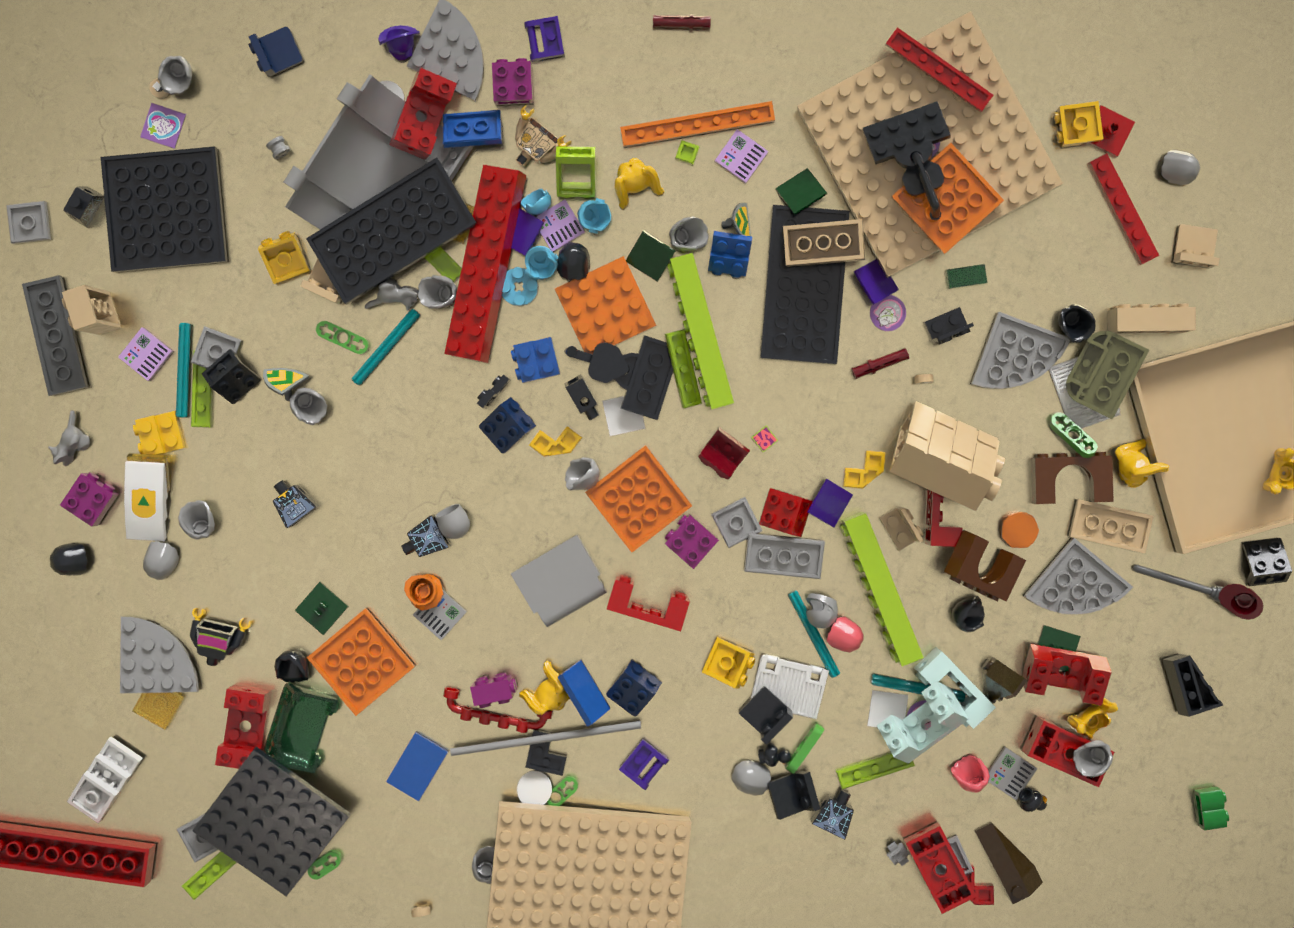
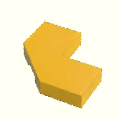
(564, 444)
(872, 468)

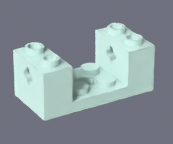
(936, 666)
(908, 736)

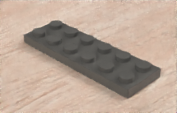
(54, 336)

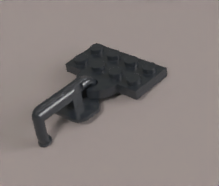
(912, 137)
(641, 374)

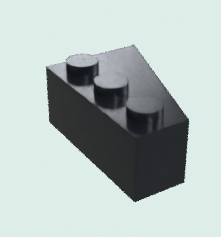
(1188, 686)

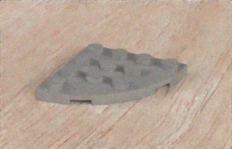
(451, 50)
(1017, 353)
(1077, 583)
(153, 660)

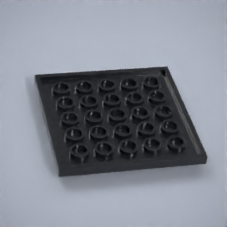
(163, 209)
(271, 821)

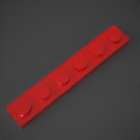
(939, 69)
(1123, 209)

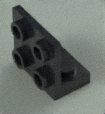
(944, 326)
(230, 377)
(1267, 562)
(766, 714)
(793, 794)

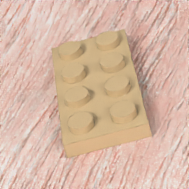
(1111, 526)

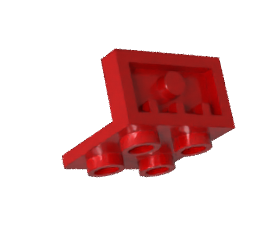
(785, 512)

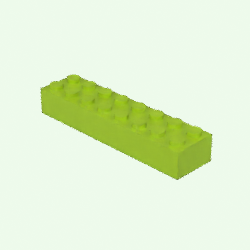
(701, 331)
(882, 589)

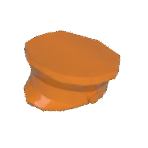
(1019, 530)
(424, 591)

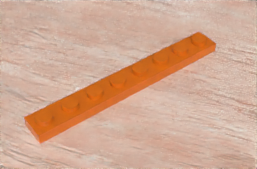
(697, 124)

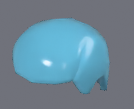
(536, 202)

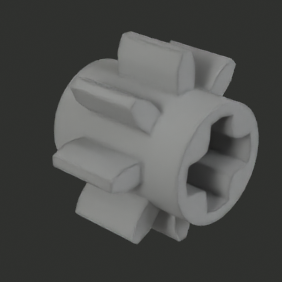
(898, 853)

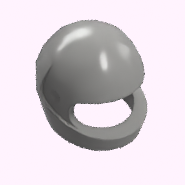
(453, 521)
(823, 611)

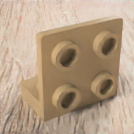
(1196, 246)
(321, 284)
(901, 528)

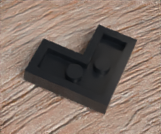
(486, 397)
(542, 760)

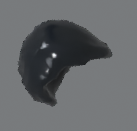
(573, 261)
(1077, 323)
(69, 559)
(969, 614)
(291, 667)

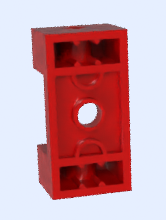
(427, 95)
(938, 534)
(674, 613)
(1086, 672)
(242, 705)
(1049, 745)
(930, 849)

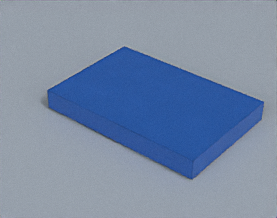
(472, 128)
(584, 693)
(417, 766)

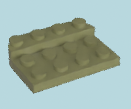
(1105, 372)

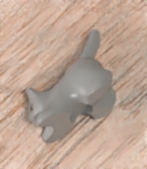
(391, 292)
(71, 441)

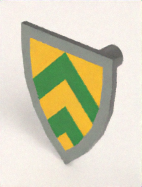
(739, 220)
(283, 380)

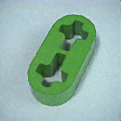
(327, 868)

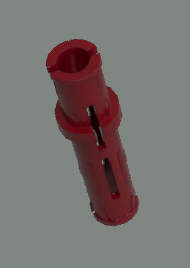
(677, 21)
(880, 363)

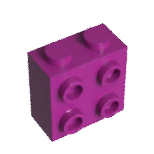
(512, 82)
(89, 499)
(690, 540)
(497, 689)

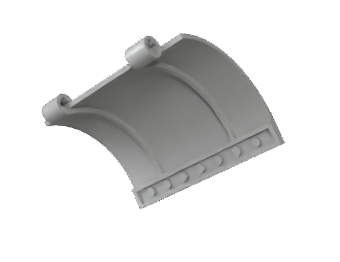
(356, 156)

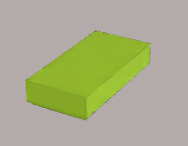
(444, 264)

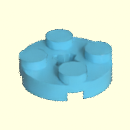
(519, 298)

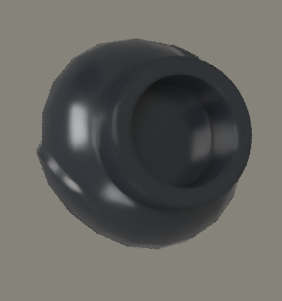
(771, 757)
(1032, 800)

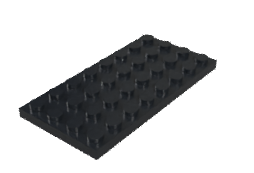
(391, 231)
(803, 300)

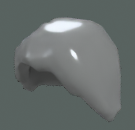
(175, 74)
(1180, 167)
(689, 234)
(437, 292)
(308, 406)
(582, 474)
(196, 520)
(160, 560)
(1093, 758)
(751, 777)
(482, 864)

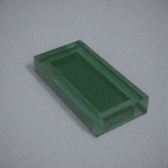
(966, 276)

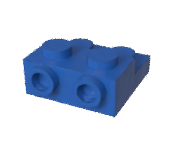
(729, 254)
(535, 360)

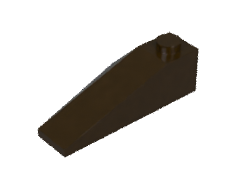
(1000, 681)
(1011, 866)

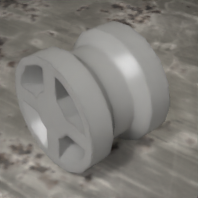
(278, 147)

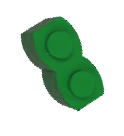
(1211, 808)

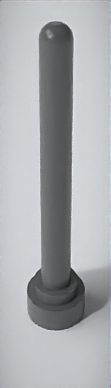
(1212, 591)

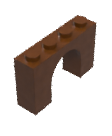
(1045, 470)
(965, 562)

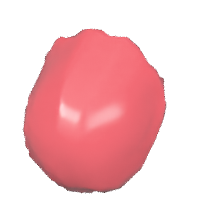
(845, 635)
(970, 774)

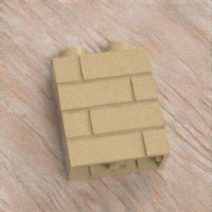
(947, 457)

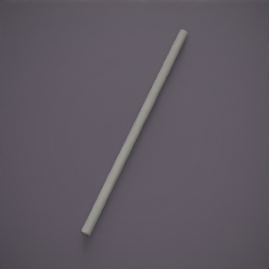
(545, 738)

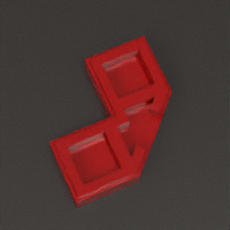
(984, 892)

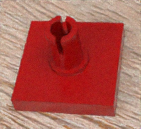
(1115, 131)

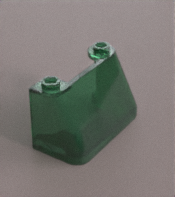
(299, 727)

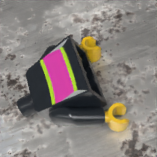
(214, 638)

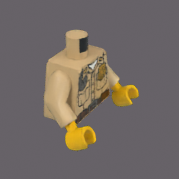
(535, 140)

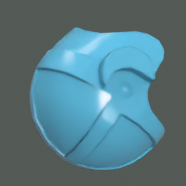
(594, 215)
(540, 262)

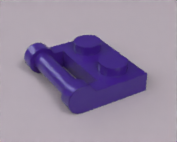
(550, 36)
(638, 761)

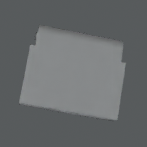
(560, 581)

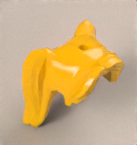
(633, 178)
(1282, 463)
(1135, 465)
(549, 694)
(1098, 718)

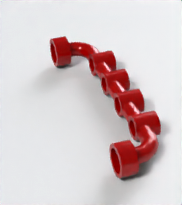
(487, 716)

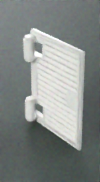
(1075, 411)
(792, 684)

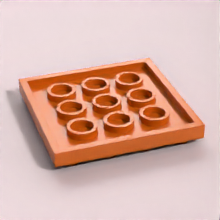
(962, 198)
(605, 306)
(638, 499)
(360, 661)

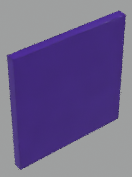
(525, 232)
(875, 282)
(830, 503)

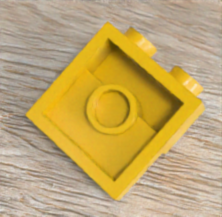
(1078, 124)
(283, 257)
(159, 434)
(729, 663)

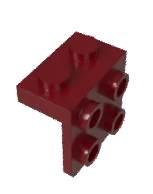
(723, 453)

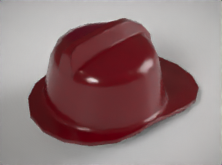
(1241, 601)

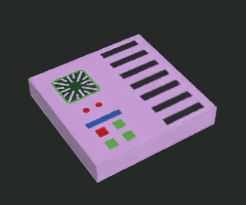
(741, 156)
(559, 225)
(145, 354)

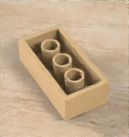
(824, 243)
(90, 310)
(1153, 319)

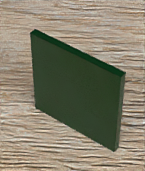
(801, 191)
(650, 255)
(321, 608)
(1058, 639)

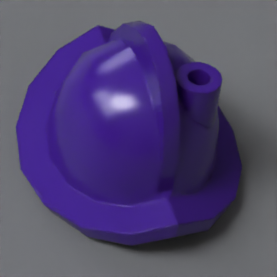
(399, 40)

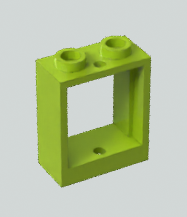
(575, 155)

